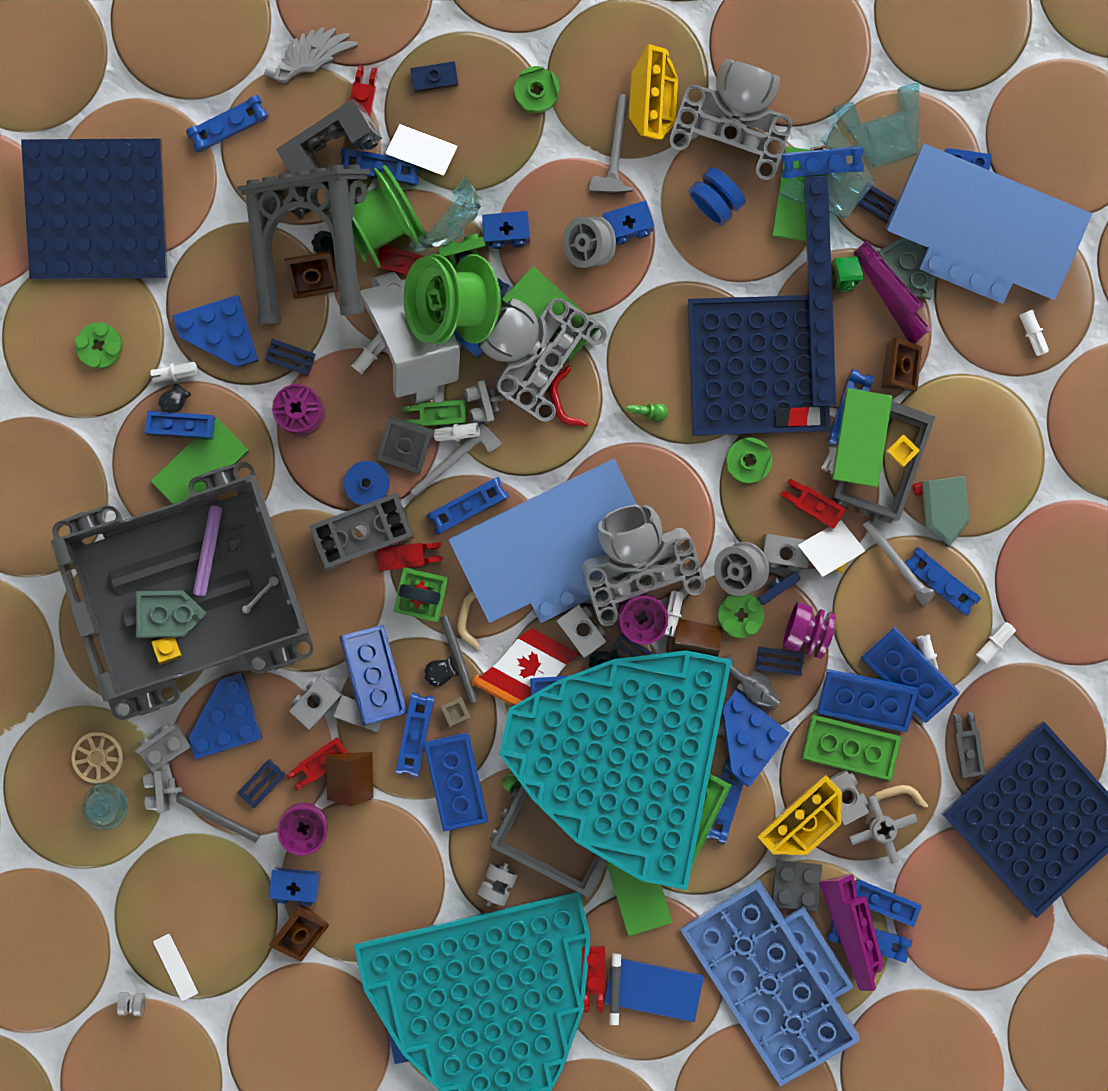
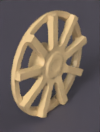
(97, 757)

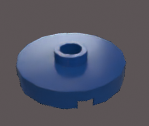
(355, 477)

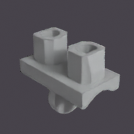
(484, 412)
(162, 788)

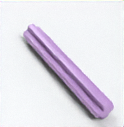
(207, 551)

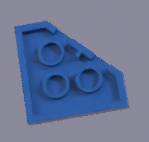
(219, 330)
(226, 719)
(749, 737)

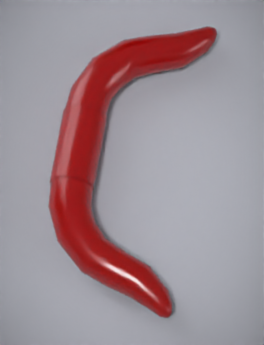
(554, 395)

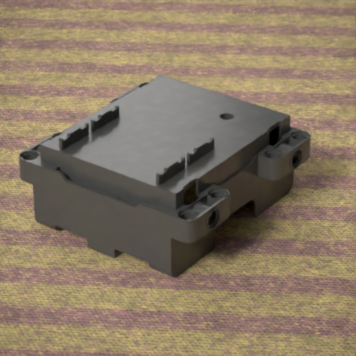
(163, 554)

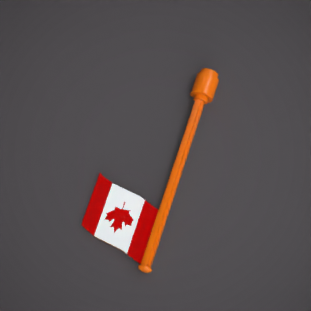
(529, 657)

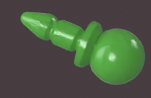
(657, 412)

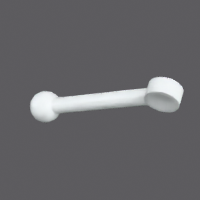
(273, 581)

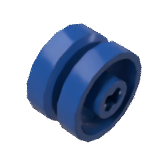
(717, 196)

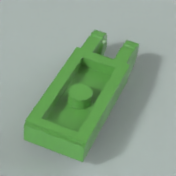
(438, 413)

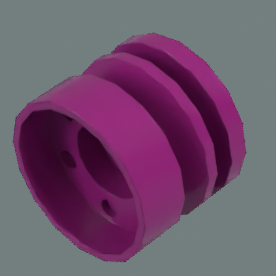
(298, 423)
(650, 628)
(806, 629)
(296, 840)

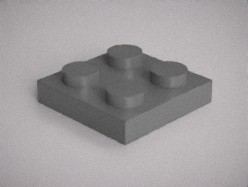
(405, 444)
(797, 885)

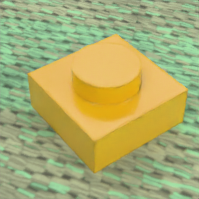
(903, 450)
(166, 650)

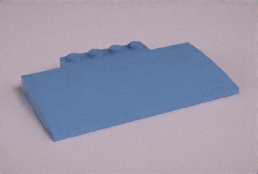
(986, 227)
(540, 545)
(775, 979)

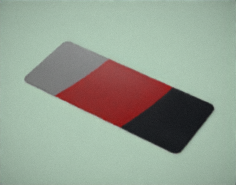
(798, 416)

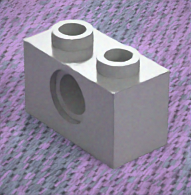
(771, 548)
(584, 644)
(328, 697)
(857, 805)

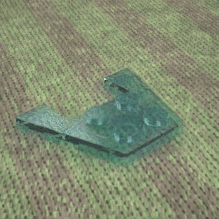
(889, 136)
(844, 188)
(454, 220)

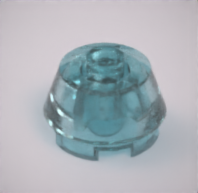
(105, 806)

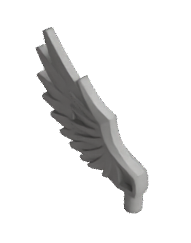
(310, 54)

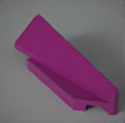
(894, 293)
(854, 928)

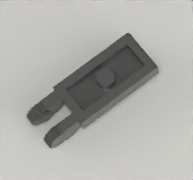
(968, 747)

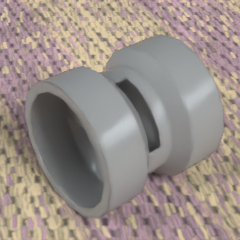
(131, 1004)

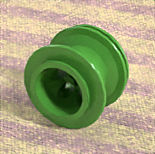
(384, 217)
(451, 299)

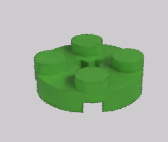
(530, 101)
(111, 349)
(760, 454)
(749, 625)

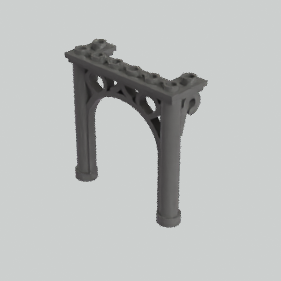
(342, 191)

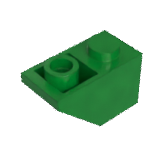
(846, 273)

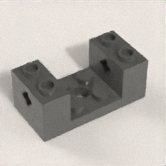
(347, 119)
(385, 524)

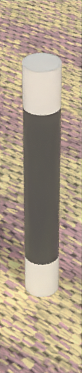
(615, 989)

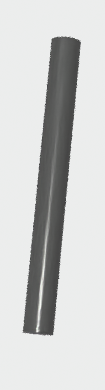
(458, 658)
(216, 817)

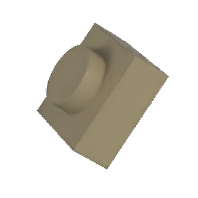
(455, 711)

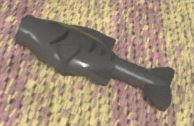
(755, 687)

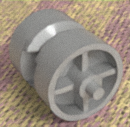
(497, 884)

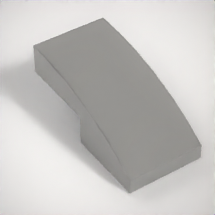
(348, 711)

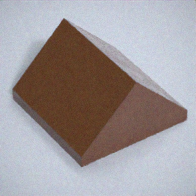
(312, 274)
(901, 365)
(697, 638)
(349, 777)
(299, 933)

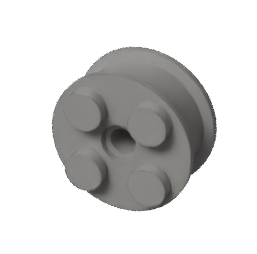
(589, 242)
(741, 568)

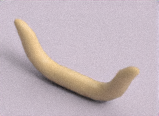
(462, 619)
(893, 791)

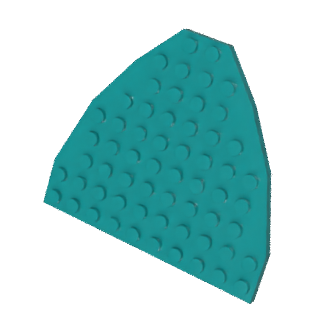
(624, 757)
(484, 994)

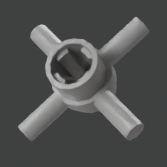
(893, 826)

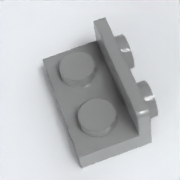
(163, 747)

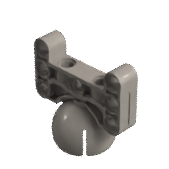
(741, 93)
(518, 338)
(635, 551)

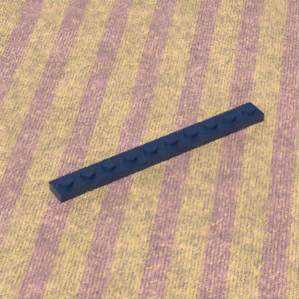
(820, 291)

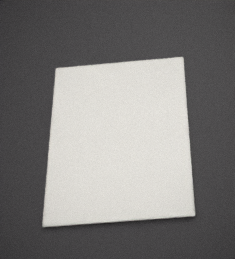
(421, 149)
(831, 548)

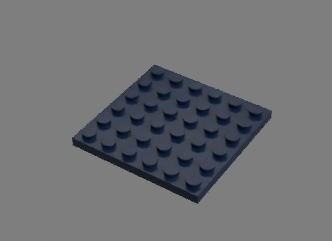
(94, 208)
(748, 363)
(1035, 819)

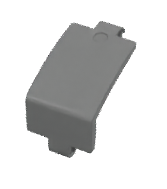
(416, 364)

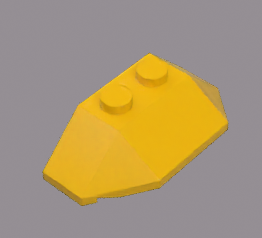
(653, 93)
(806, 820)

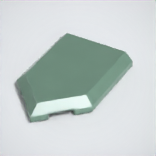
(904, 259)
(946, 507)
(165, 614)

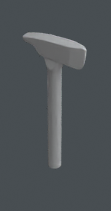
(611, 183)
(486, 437)
(922, 593)

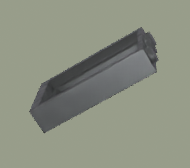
(865, 507)
(498, 836)

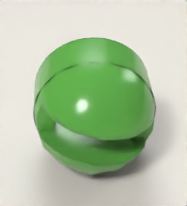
(510, 783)

